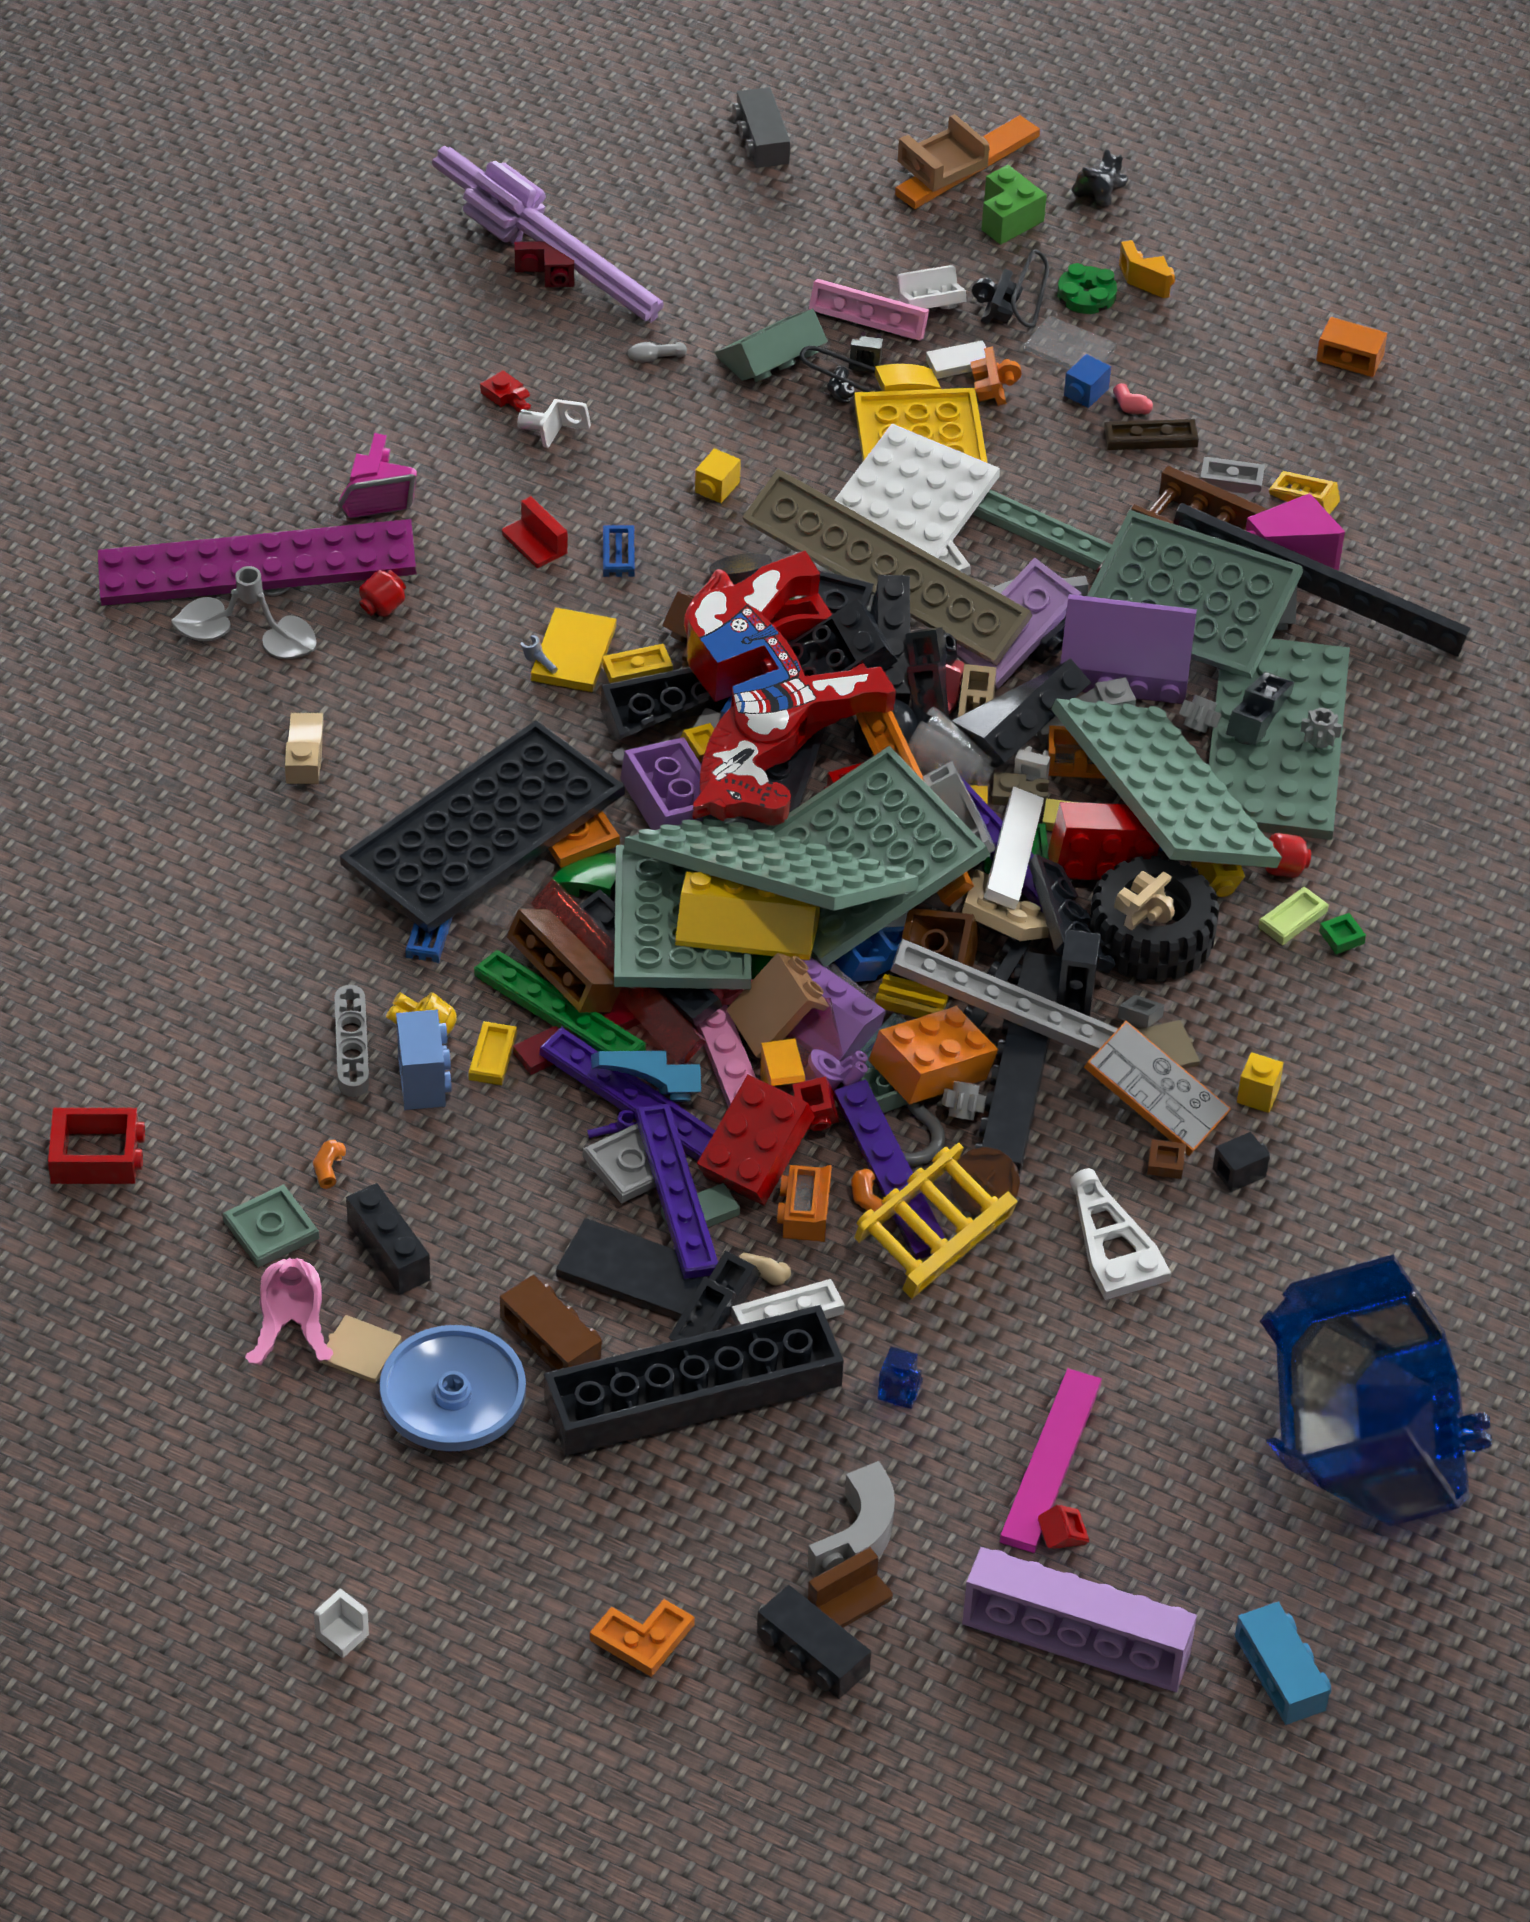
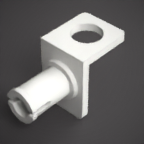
(553, 419)

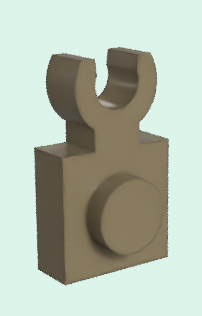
(1004, 783)

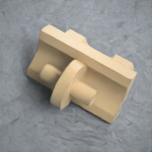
(1149, 902)

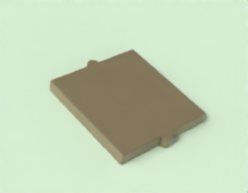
(1173, 1041)

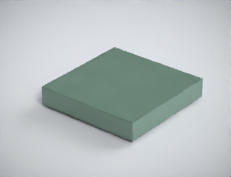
(270, 1225)

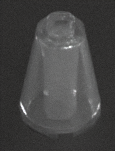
(944, 742)

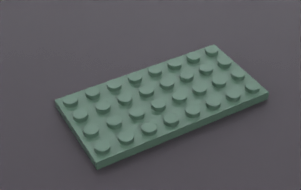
(1283, 778)
(1166, 783)
(772, 862)

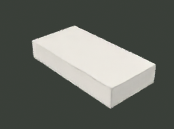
(954, 359)

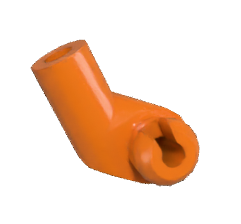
(328, 1153)
(862, 1190)

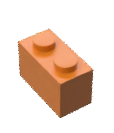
(1351, 346)

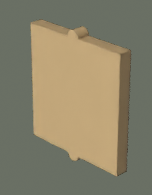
(361, 1348)

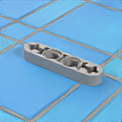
(351, 1040)

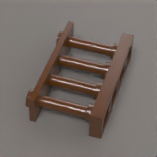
(1202, 496)

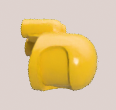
(431, 1002)

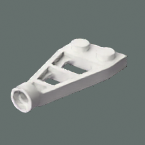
(1127, 1272)

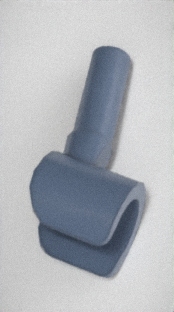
(535, 652)

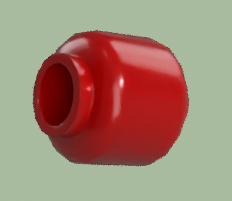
(382, 593)
(1294, 855)

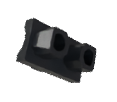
(997, 296)

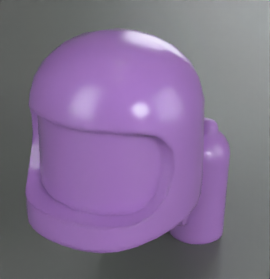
(846, 1072)

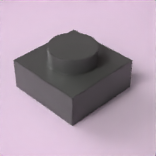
(1140, 1011)

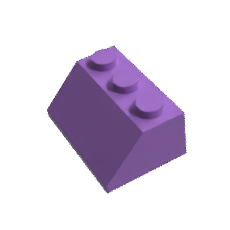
(663, 781)
(854, 1013)

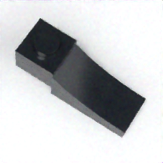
(927, 672)
(1258, 708)
(715, 1296)

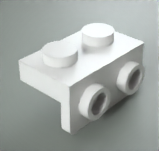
(931, 288)

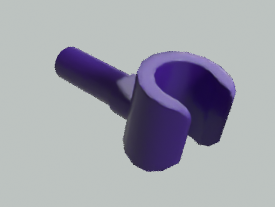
(623, 1121)

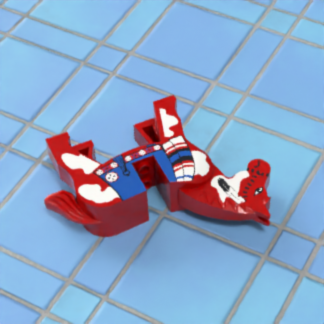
(743, 652)

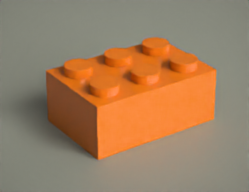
(932, 1053)

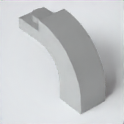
(953, 792)
(873, 1501)

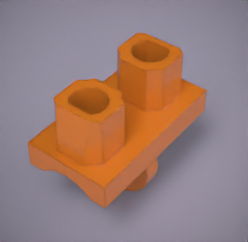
(993, 376)

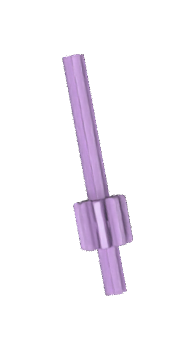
(513, 205)

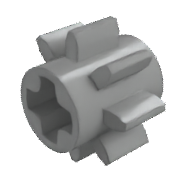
(1200, 713)
(1321, 728)
(963, 1100)

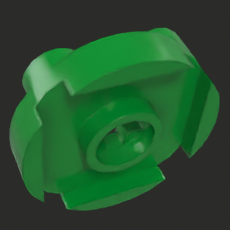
(1080, 277)

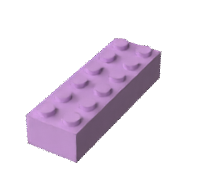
(1079, 1619)

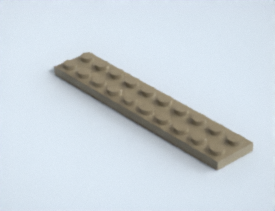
(863, 550)

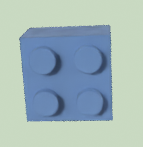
(423, 1059)

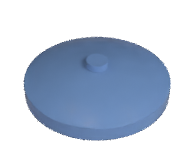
(452, 1388)

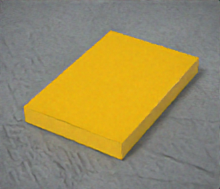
(576, 647)

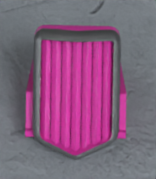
(376, 484)

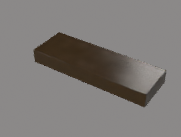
(1151, 434)

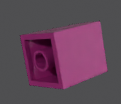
(1303, 528)

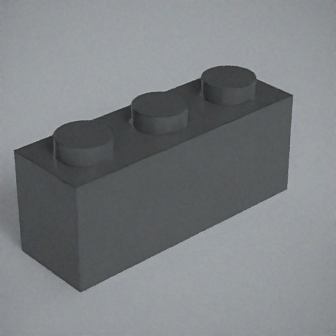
(762, 127)

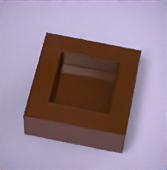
(1166, 1159)

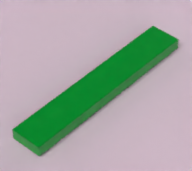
(551, 1006)

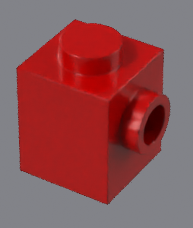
(821, 1101)

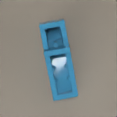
(672, 1080)

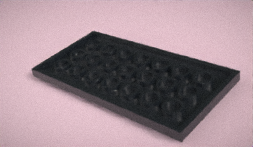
(482, 826)

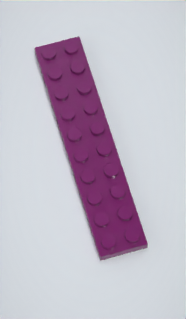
(281, 557)

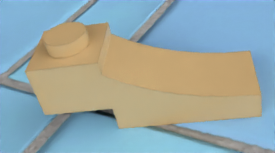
(304, 748)

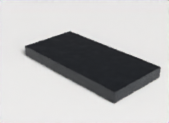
(627, 1269)

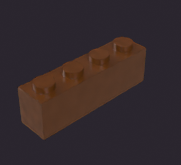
(564, 960)

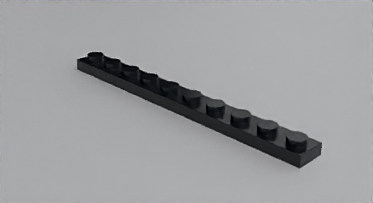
(1340, 587)

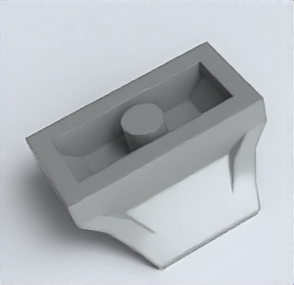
(1233, 476)

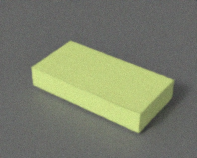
(1293, 915)

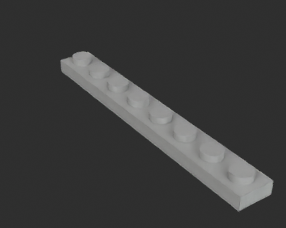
(1000, 998)

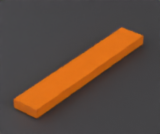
(1001, 142)

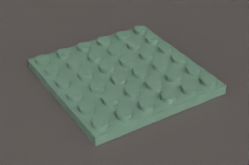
(888, 817)

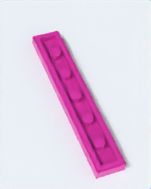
(1050, 1459)

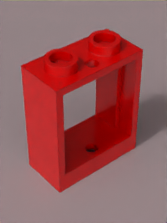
(95, 1168)

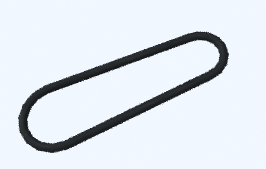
(1044, 281)
(835, 376)

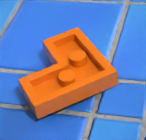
(644, 1644)

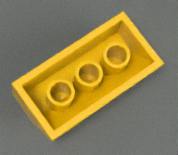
(743, 919)

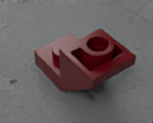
(542, 257)

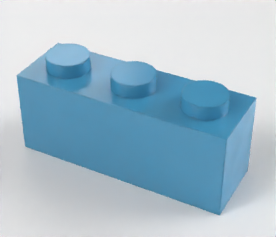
(1283, 1662)

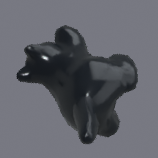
(1101, 179)

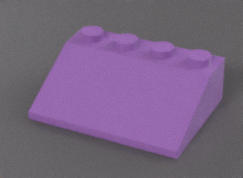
(1131, 641)

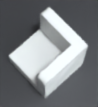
(341, 1623)

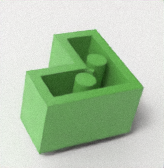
(1011, 205)

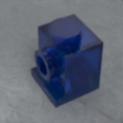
(900, 1378)

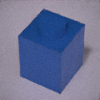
(1087, 380)

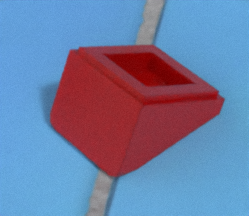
(1063, 1527)

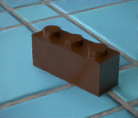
(549, 1325)

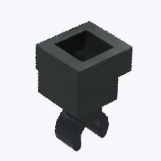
(867, 351)

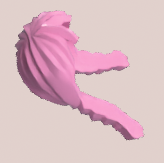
(290, 1292)

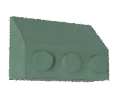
(773, 346)

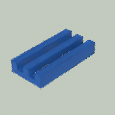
(618, 567)
(425, 951)

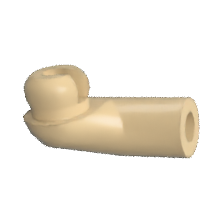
(770, 1270)

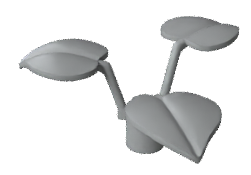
(207, 618)

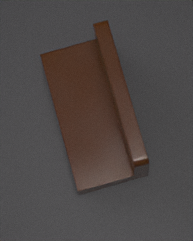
(850, 1589)

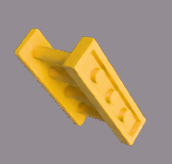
(943, 1252)

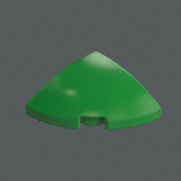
(589, 875)

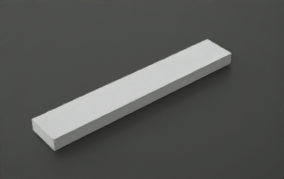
(1013, 848)

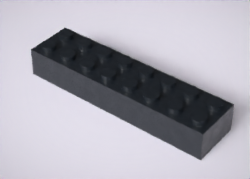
(693, 1380)

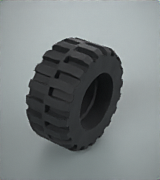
(1150, 949)

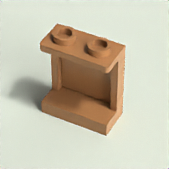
(945, 155)
(776, 1001)

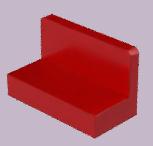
(537, 534)

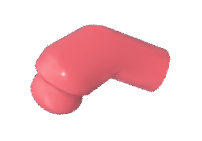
(1132, 402)

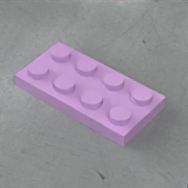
(1046, 598)

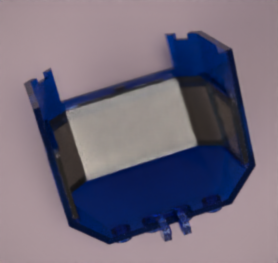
(1371, 1394)

